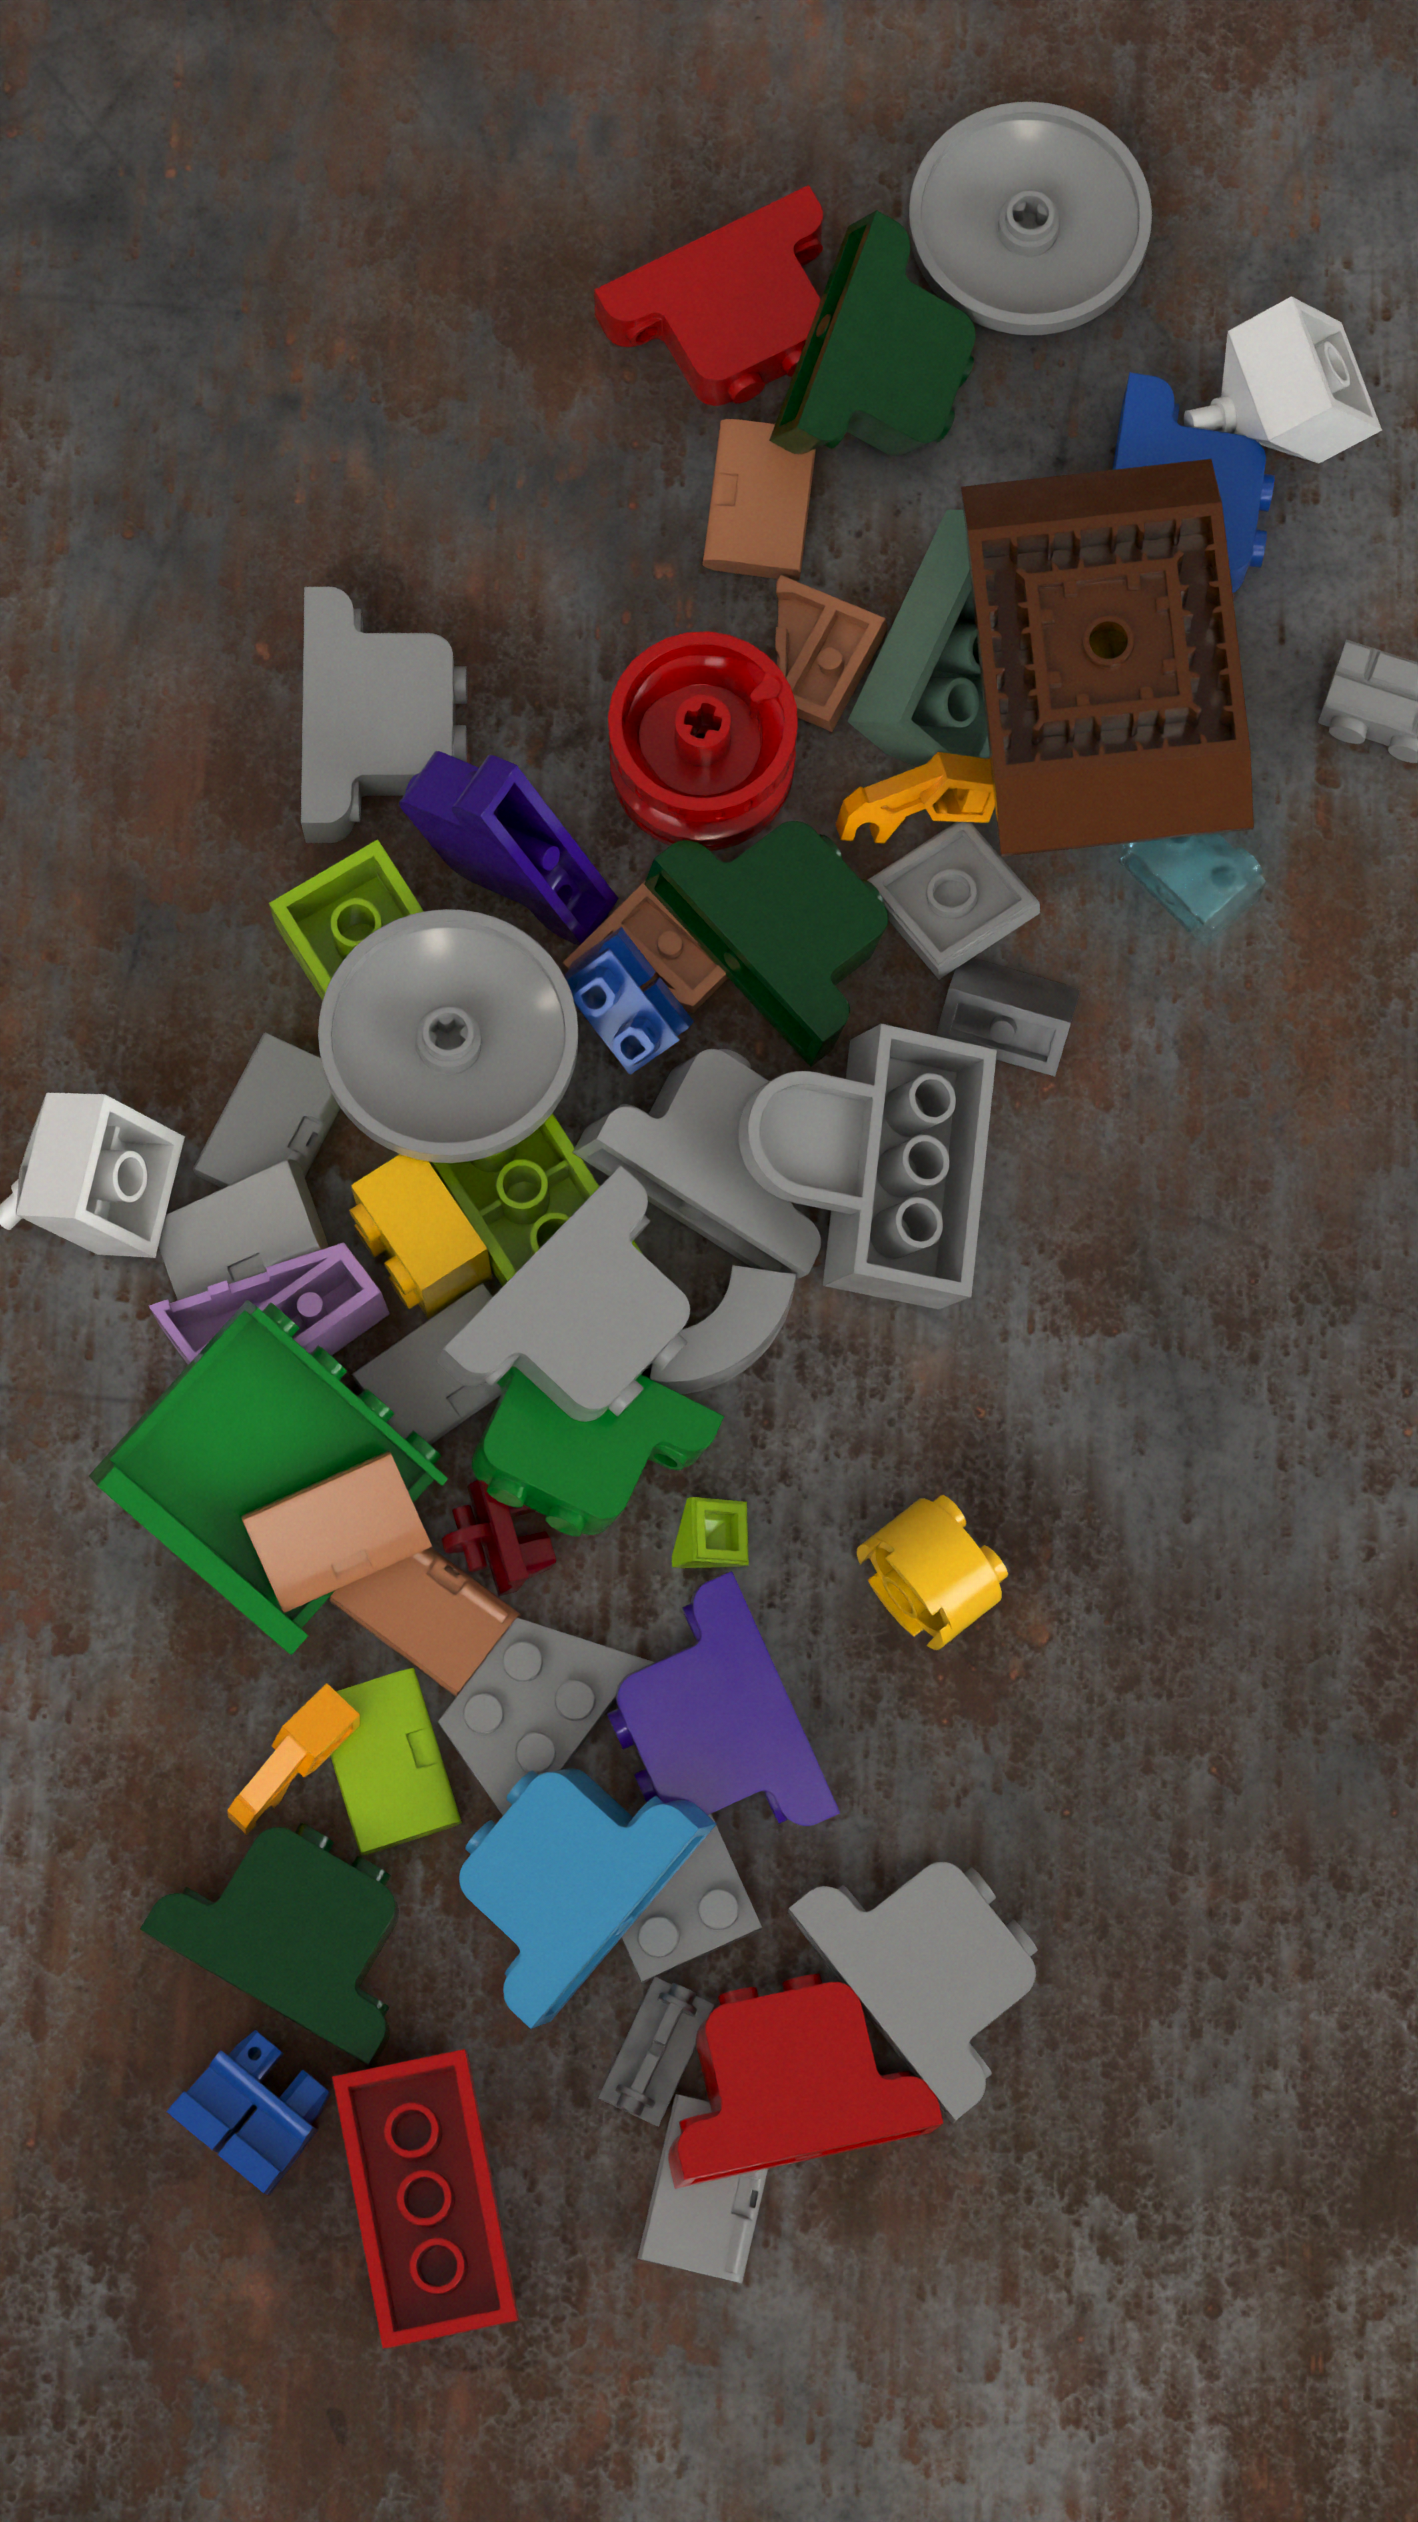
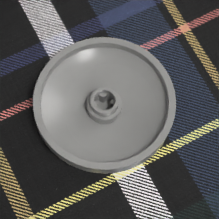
(1029, 218)
(448, 1035)

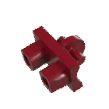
(509, 1557)

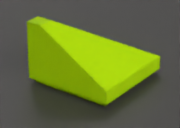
(712, 1534)

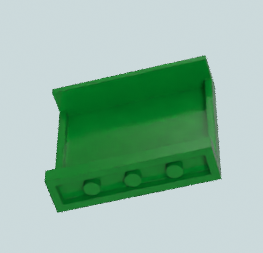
(239, 1433)

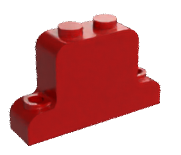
(728, 302)
(793, 2084)

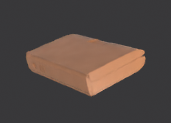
(757, 503)
(336, 1531)
(429, 1615)

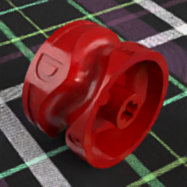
(702, 740)

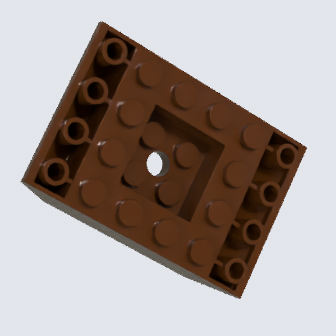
(1124, 742)

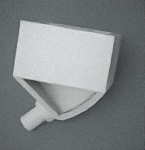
(1291, 385)
(96, 1175)

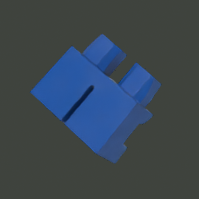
(629, 1019)
(231, 2092)

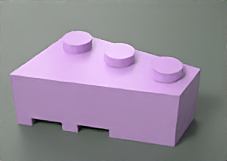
(320, 1292)

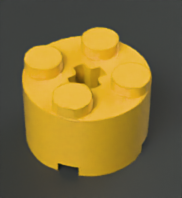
(933, 1570)

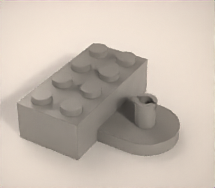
(889, 1155)

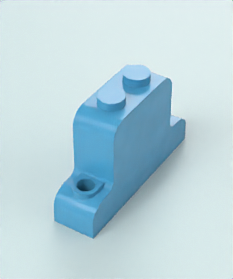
(571, 1878)

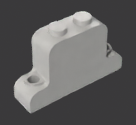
(369, 711)
(694, 1166)
(580, 1312)
(927, 1970)

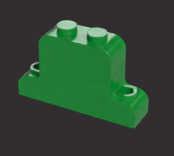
(581, 1469)

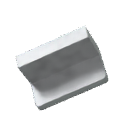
(1009, 1012)

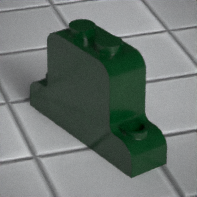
(877, 353)
(780, 925)
(293, 1935)

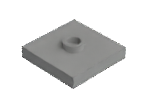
(954, 898)

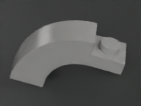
(733, 1333)

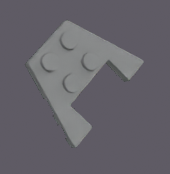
(532, 1704)

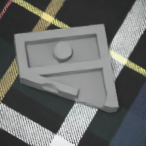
(693, 1913)

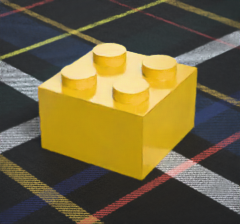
(421, 1231)

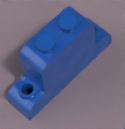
(1152, 436)

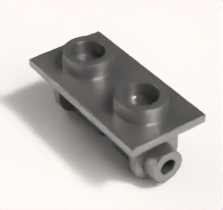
(656, 2051)

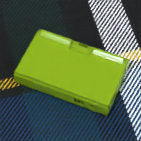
(393, 1766)

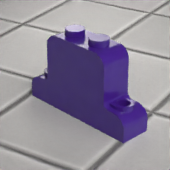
(508, 840)
(719, 1719)

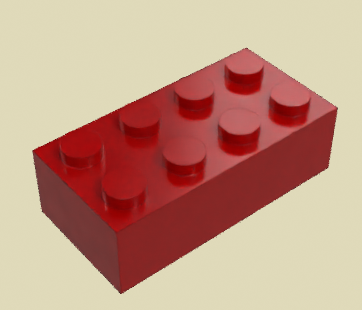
(425, 2199)

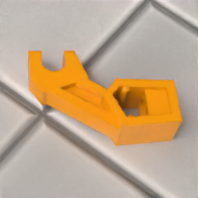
(947, 787)
(299, 1748)

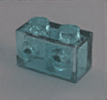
(1197, 880)

